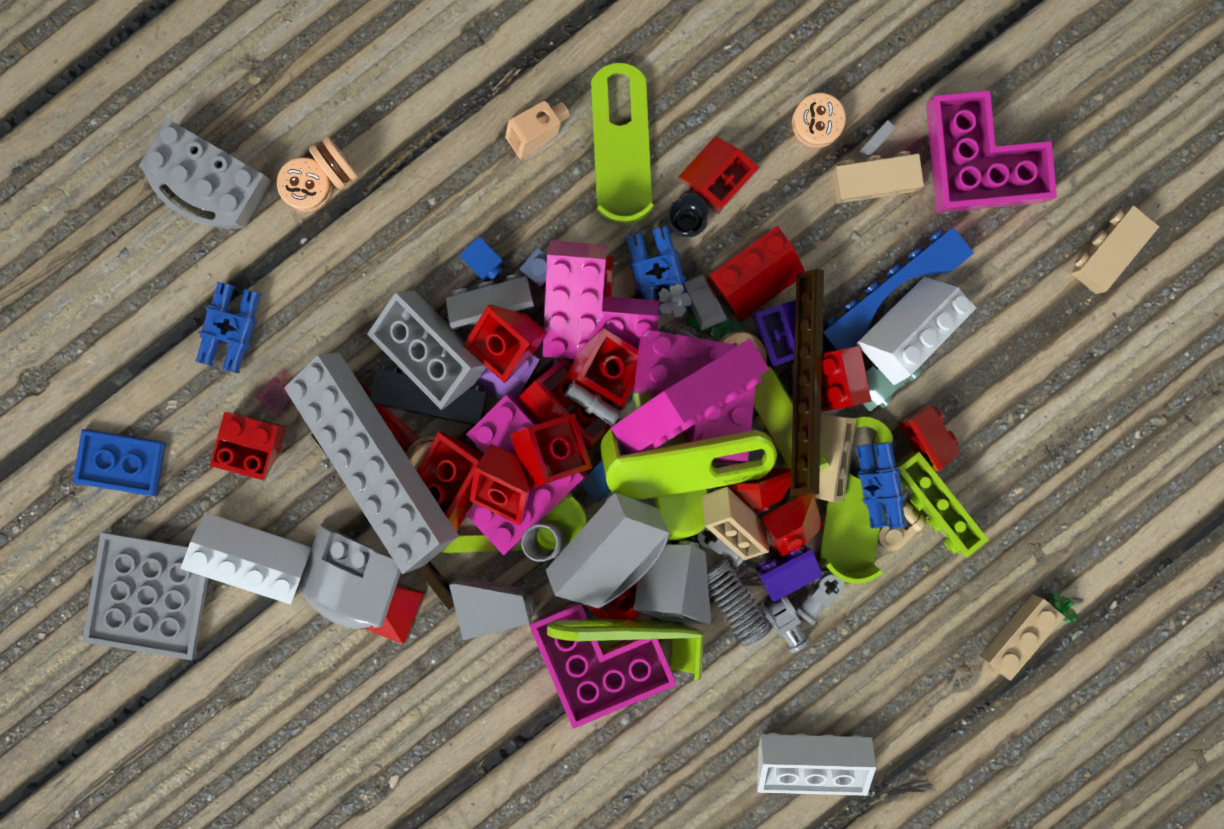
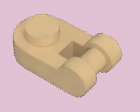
(896, 538)

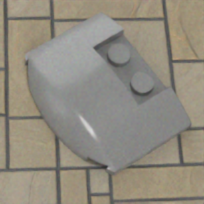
(348, 580)

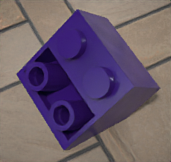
(777, 332)
(788, 572)

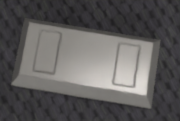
(704, 302)

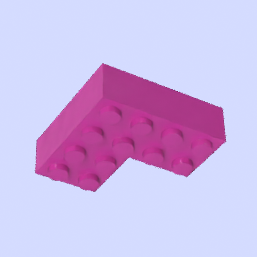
(969, 167)
(578, 305)
(671, 358)
(691, 399)
(495, 428)
(599, 679)

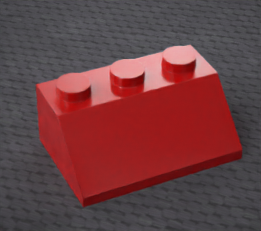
(757, 274)
(547, 402)
(449, 475)

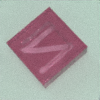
(274, 396)

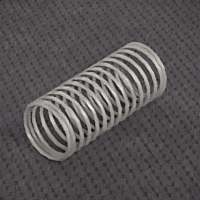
(530, 548)
(751, 636)

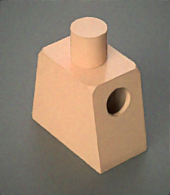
(535, 127)

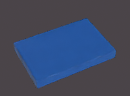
(119, 462)

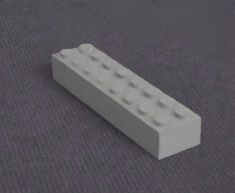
(371, 462)

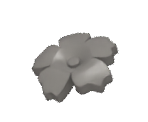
(674, 301)

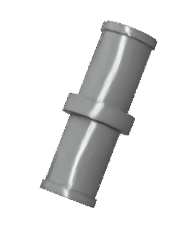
(592, 403)

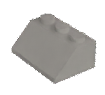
(467, 307)

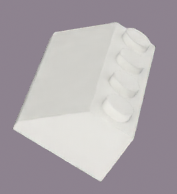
(915, 328)
(246, 558)
(815, 764)

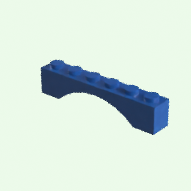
(939, 257)

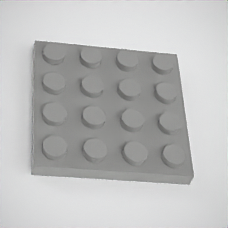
(144, 597)

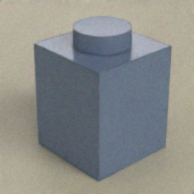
(536, 268)

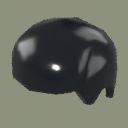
(688, 215)

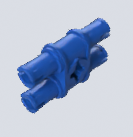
(666, 259)
(219, 314)
(881, 485)

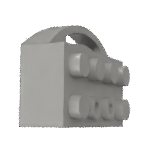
(203, 177)
(609, 552)

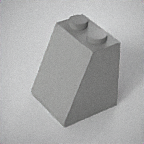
(676, 586)
(490, 606)

